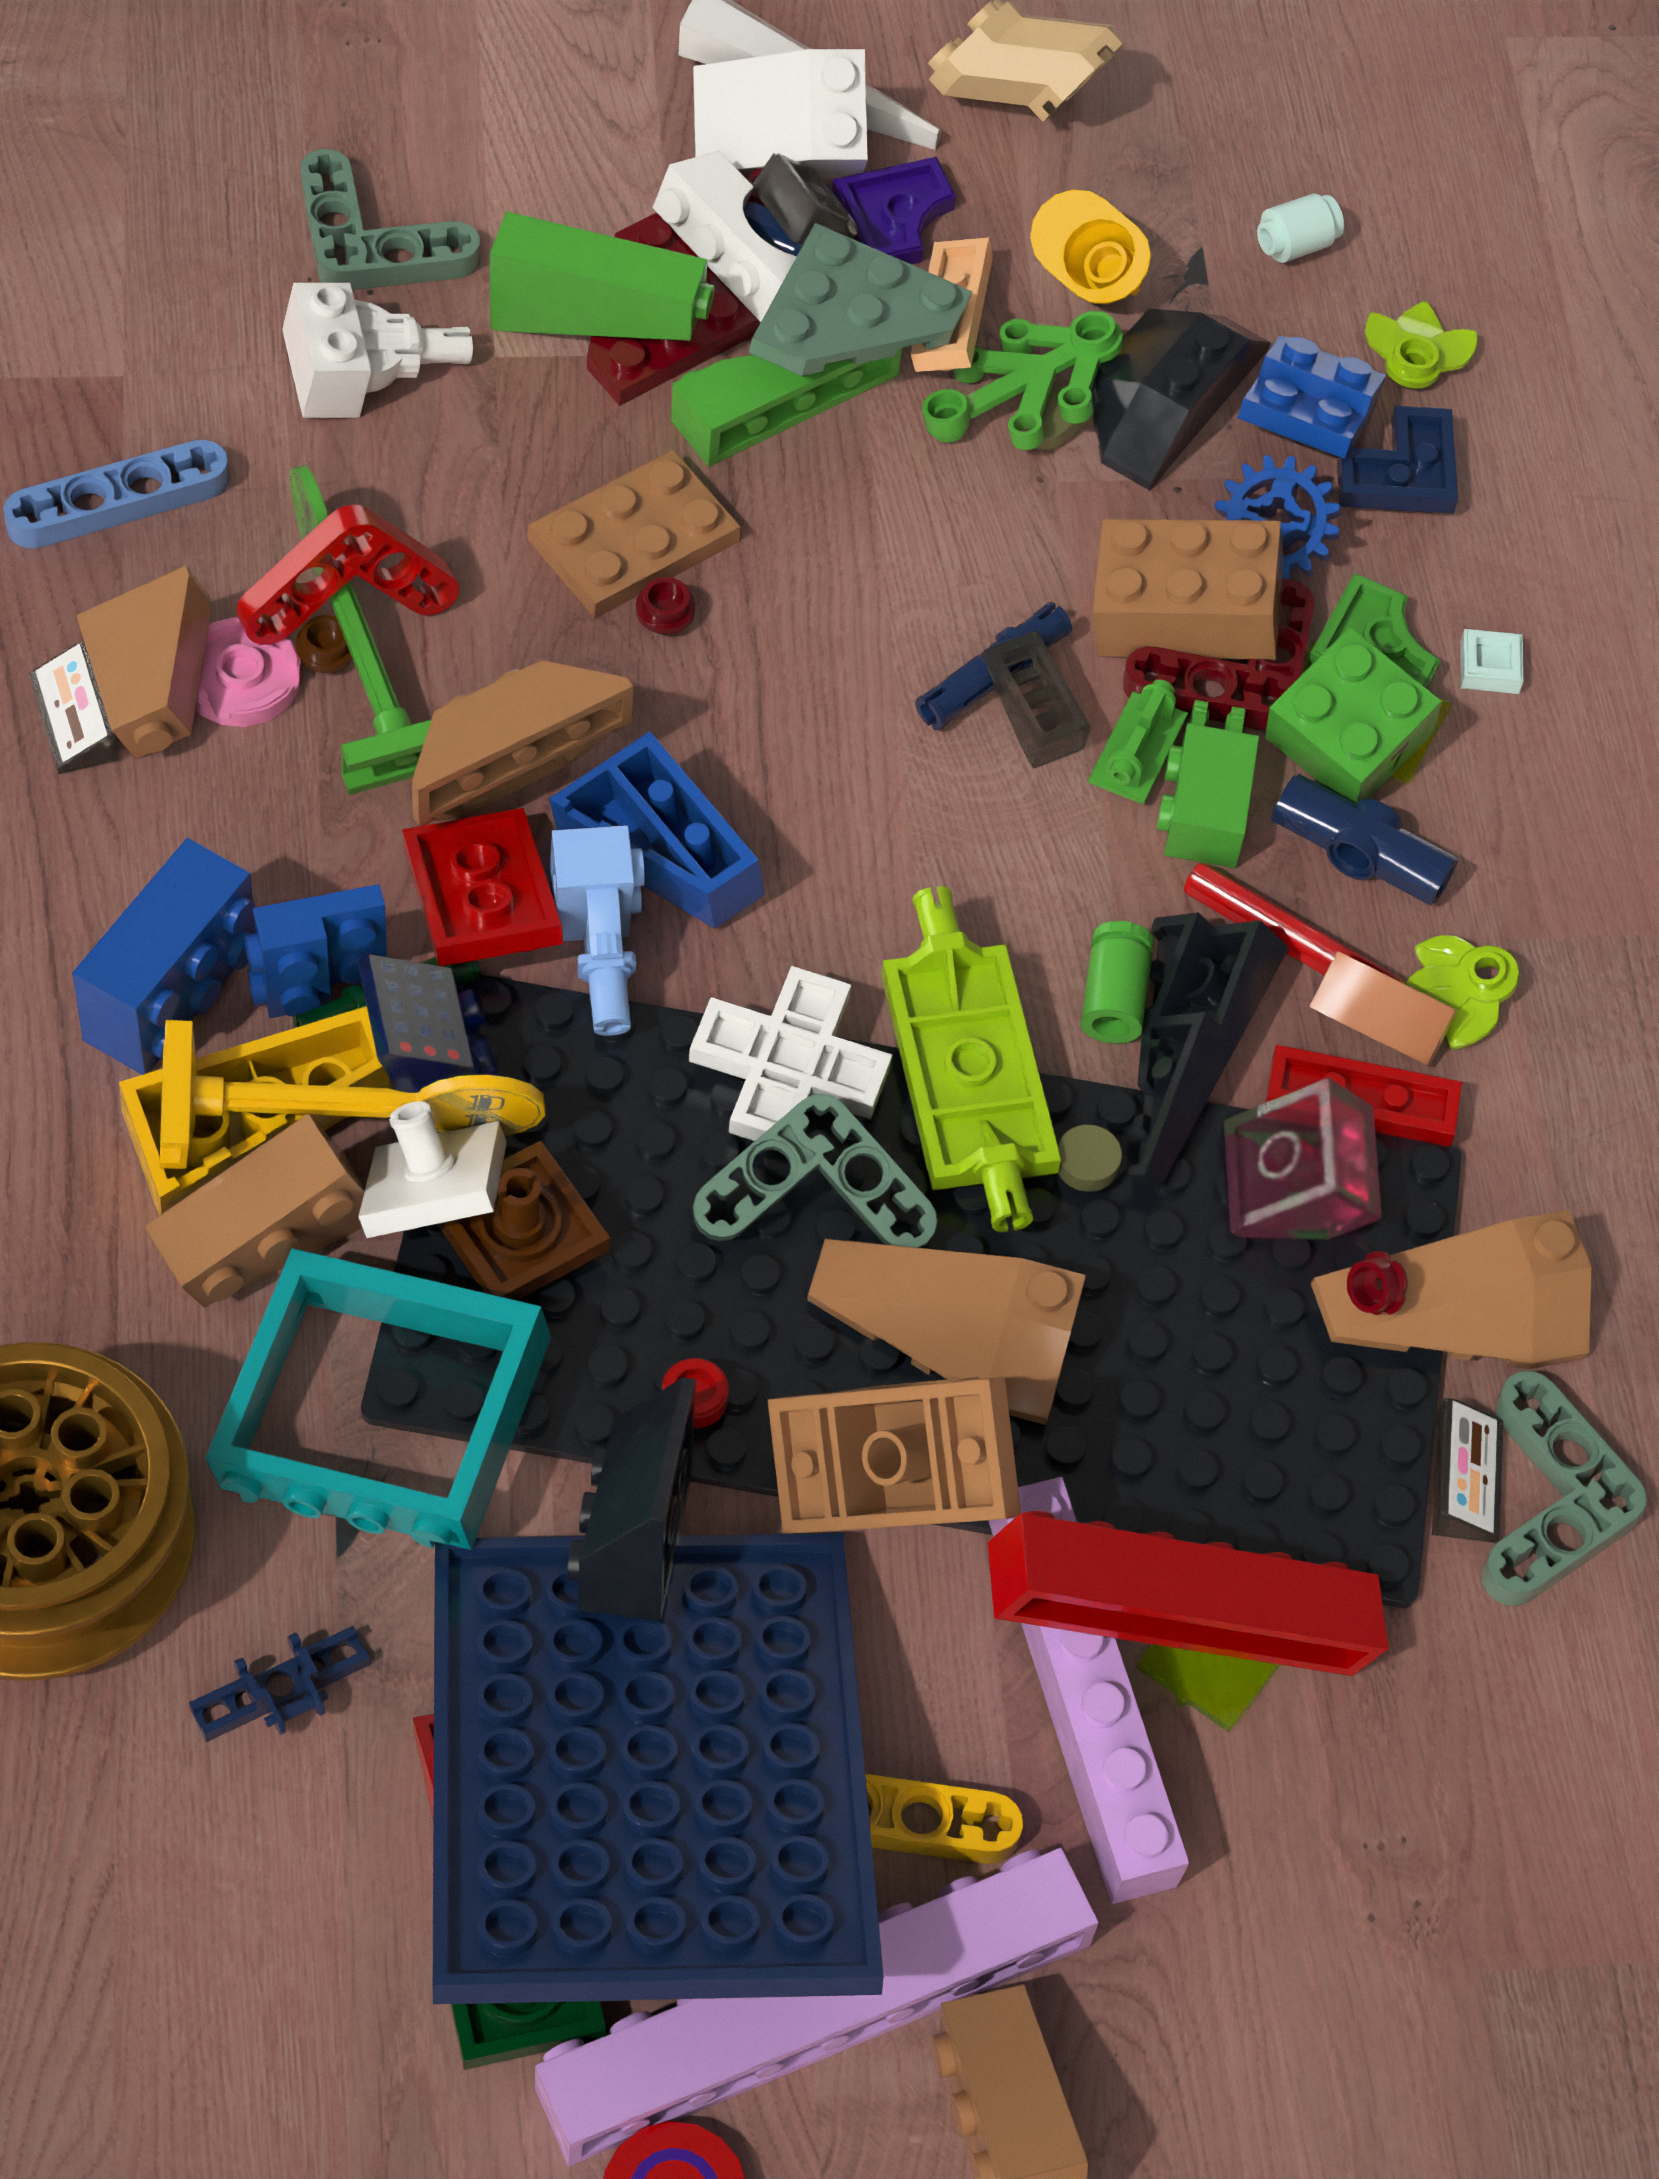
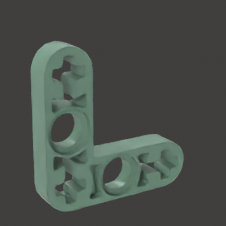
(366, 248)
(804, 1157)
(1579, 1505)

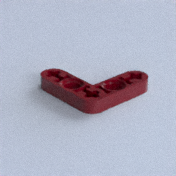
(1255, 678)

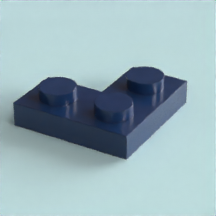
(1411, 476)

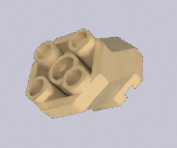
(1023, 58)

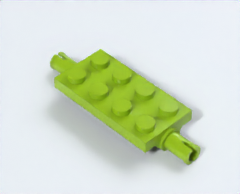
(969, 1064)

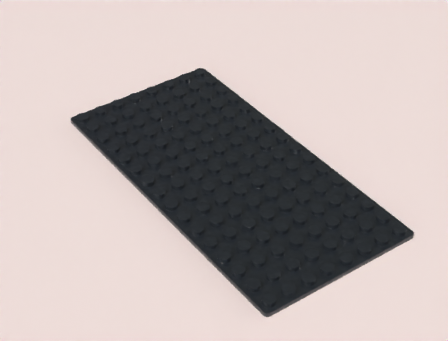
(1193, 1365)

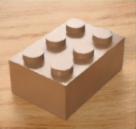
(1189, 587)

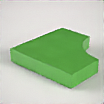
(1380, 619)

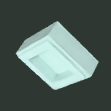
(1491, 661)

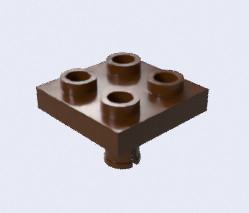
(533, 1233)

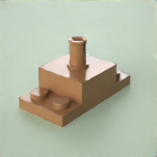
(895, 1456)

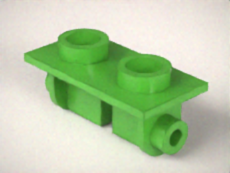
(1140, 743)

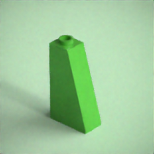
(592, 284)

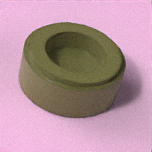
(1089, 1158)

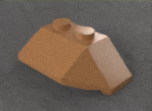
(514, 735)

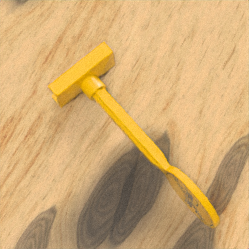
(453, 1101)

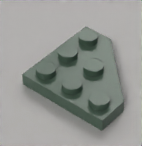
(854, 305)

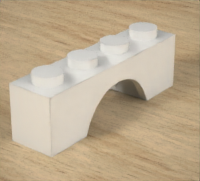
(705, 207)

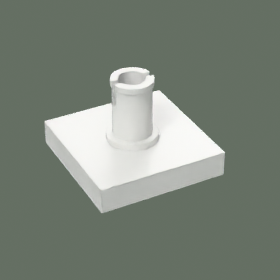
(431, 1174)

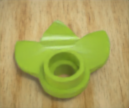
(1417, 345)
(1452, 979)

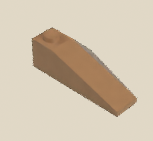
(1489, 1292)
(957, 1313)

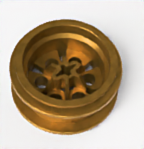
(51, 1607)

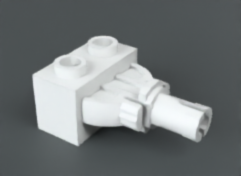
(354, 348)

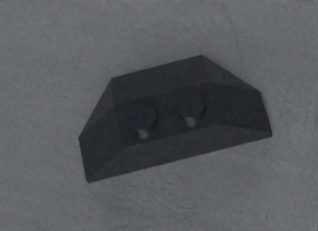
(1167, 387)

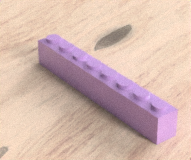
(726, 2046)

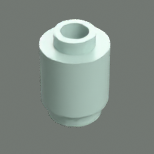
(1300, 227)

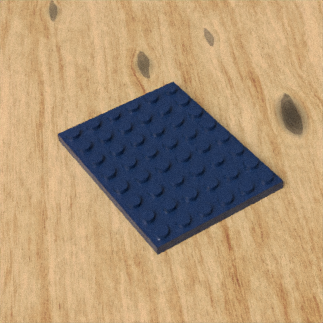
(645, 1791)

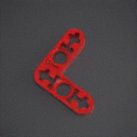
(272, 615)

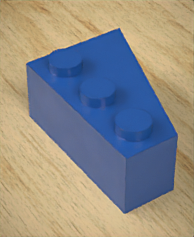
(684, 840)

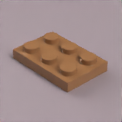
(633, 532)

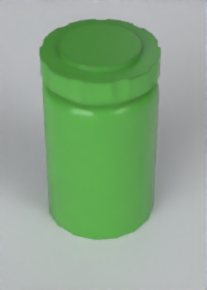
(1117, 982)

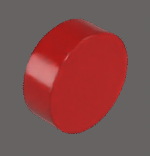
(710, 1390)

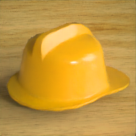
(1090, 247)

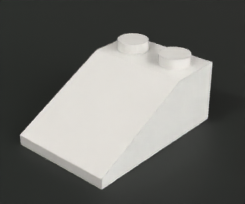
(786, 104)

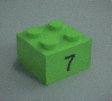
(1352, 718)

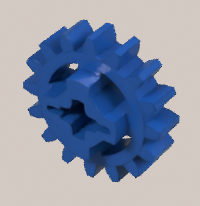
(1283, 495)

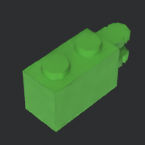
(1211, 789)

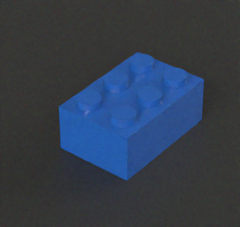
(165, 955)

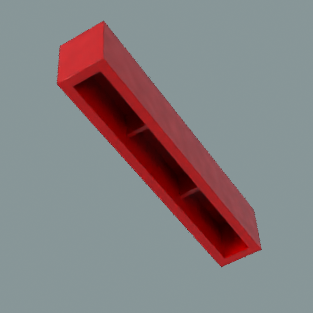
(1185, 1594)

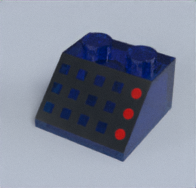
(423, 1022)

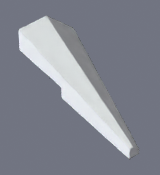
(727, 32)

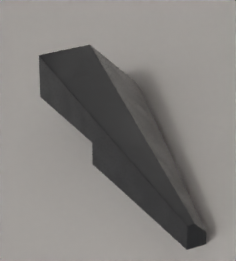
(1202, 1003)

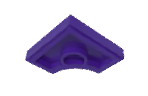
(896, 205)

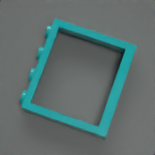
(400, 1301)

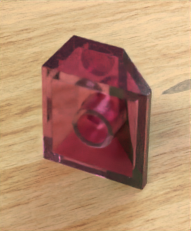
(1303, 1165)

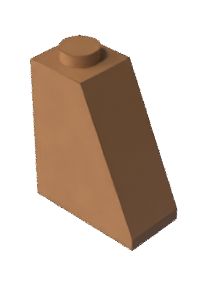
(150, 659)

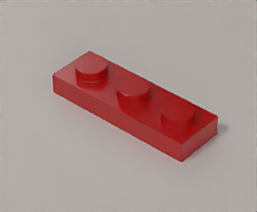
(1402, 1100)

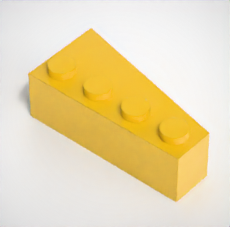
(319, 1053)

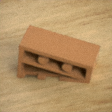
(247, 1219)
(1006, 2089)

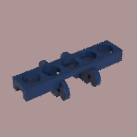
(304, 1686)

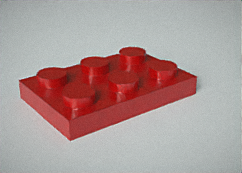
(482, 887)

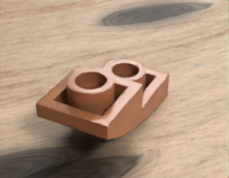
(1383, 1008)

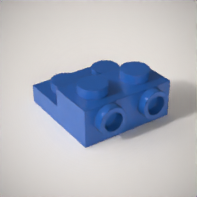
(1312, 395)
(311, 945)

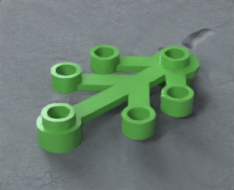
(1085, 344)

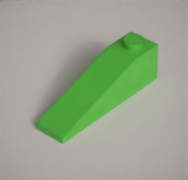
(753, 399)

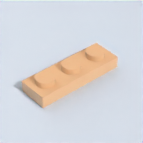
(969, 266)

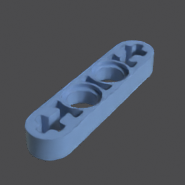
(113, 485)

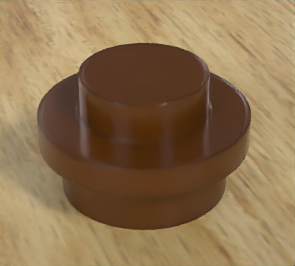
(322, 645)

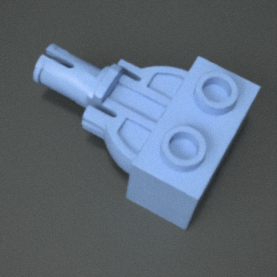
(595, 892)

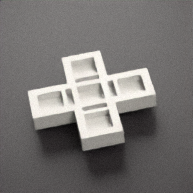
(789, 1053)

